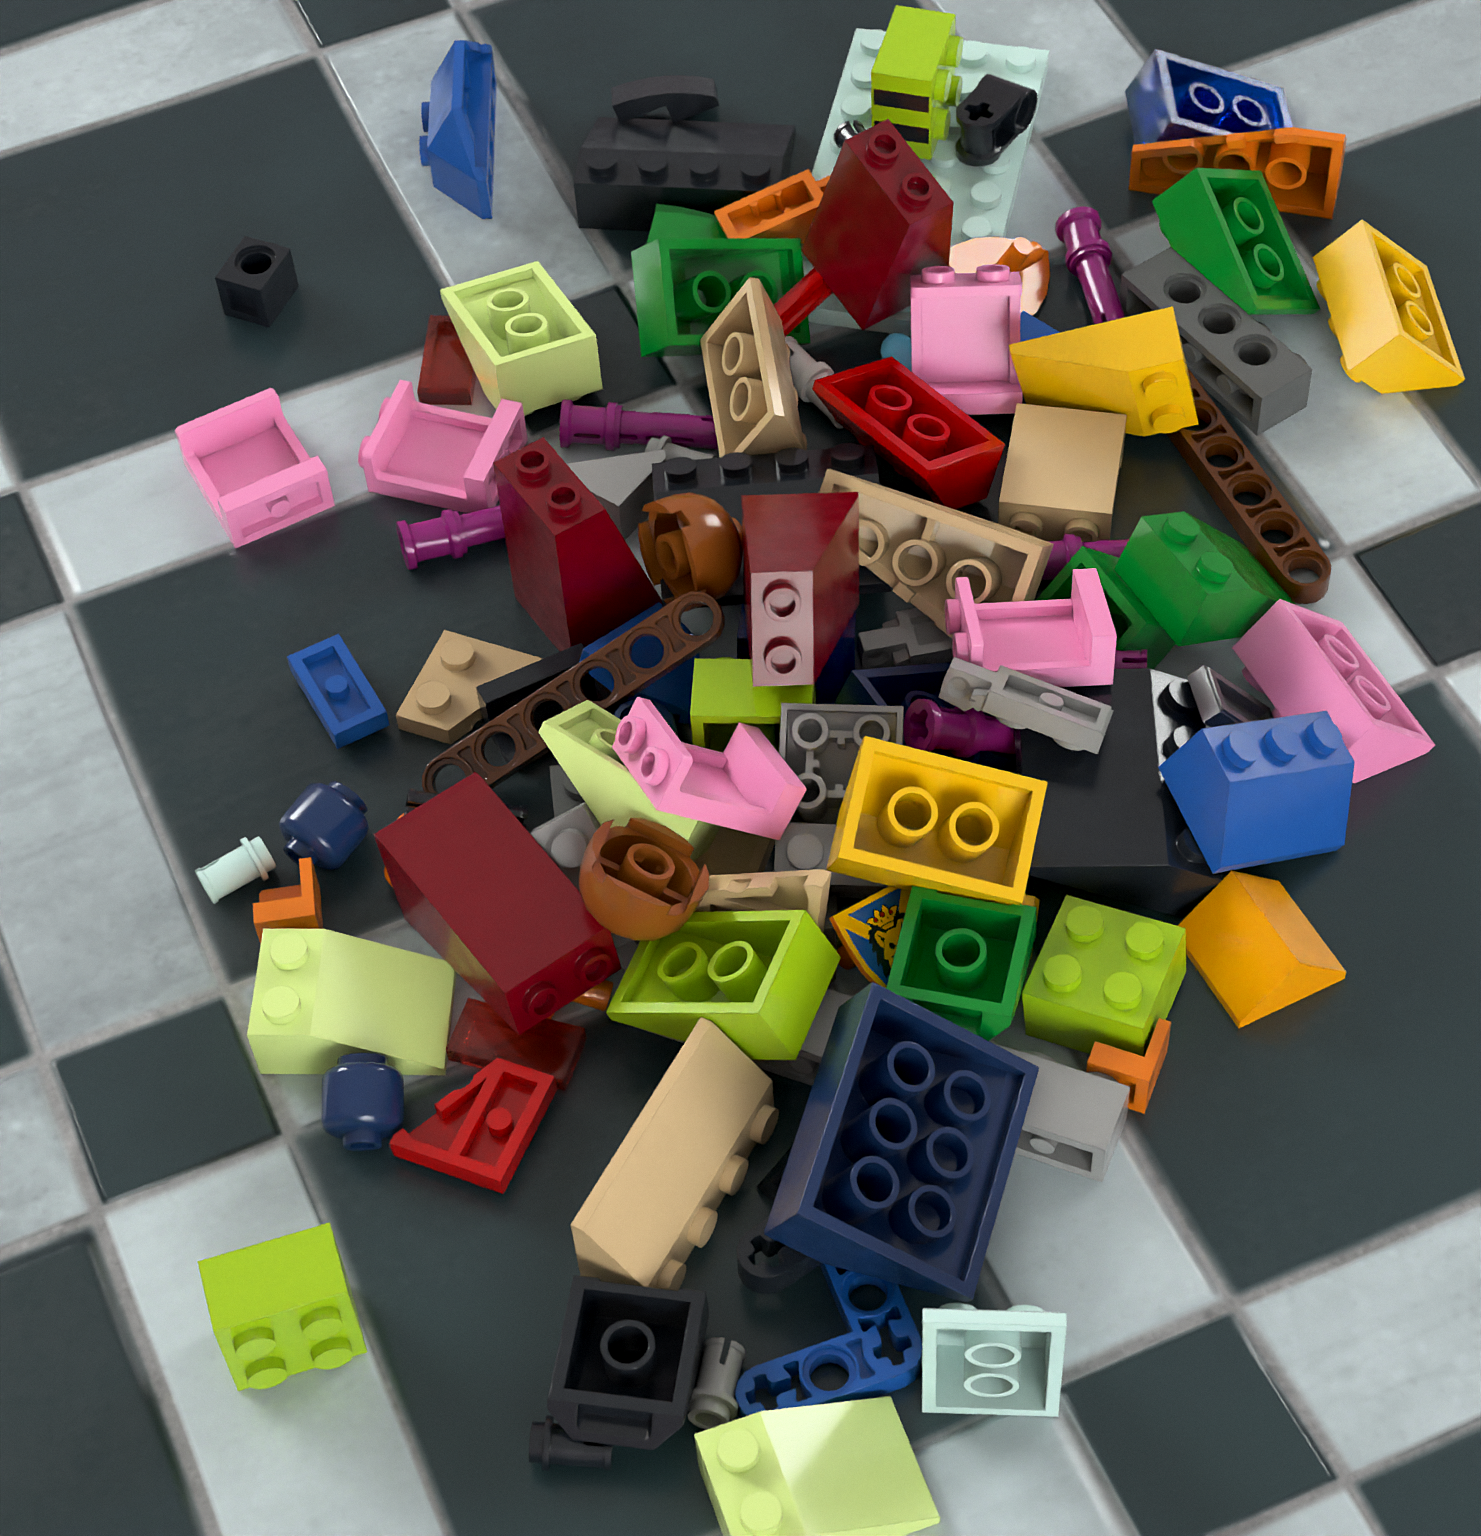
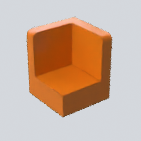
(291, 905)
(1133, 1069)

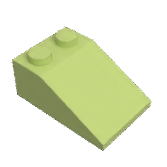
(524, 338)
(583, 747)
(347, 995)
(816, 1472)

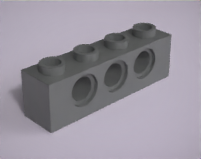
(1221, 343)

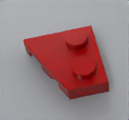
(481, 1127)

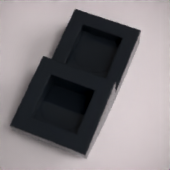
(679, 93)

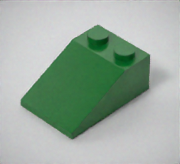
(1236, 239)
(690, 281)
(1196, 579)

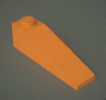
(1297, 164)

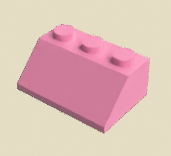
(1317, 666)

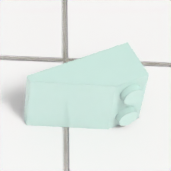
(992, 1360)

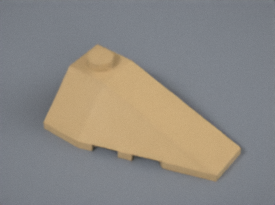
(927, 546)

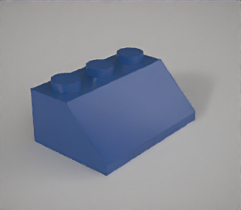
(1263, 789)

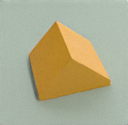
(1257, 948)

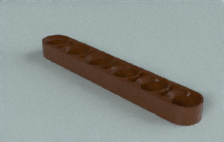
(1253, 520)
(568, 691)

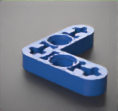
(856, 1352)

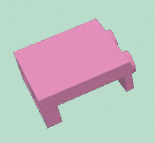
(965, 334)
(439, 452)
(253, 468)
(1046, 639)
(737, 789)

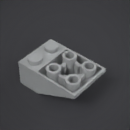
(821, 750)

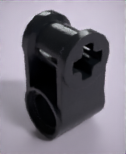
(992, 119)

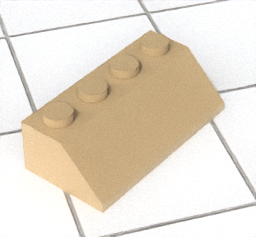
(676, 1165)

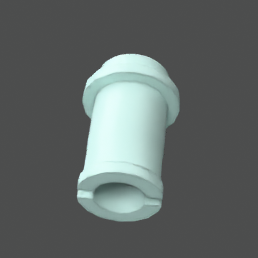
(236, 869)

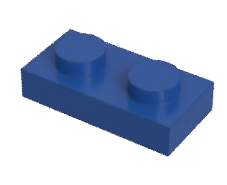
(338, 691)

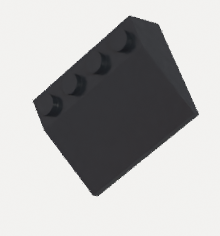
(680, 164)
(764, 474)
(1110, 814)

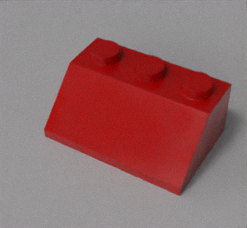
(914, 430)

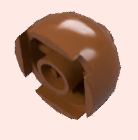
(691, 545)
(641, 880)

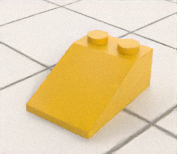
(1113, 368)

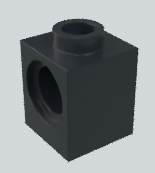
(257, 281)

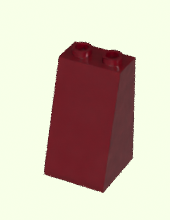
(878, 225)
(566, 551)
(798, 581)
(495, 904)

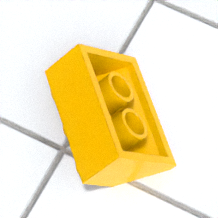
(1385, 314)
(937, 824)

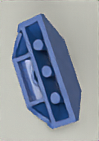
(462, 126)

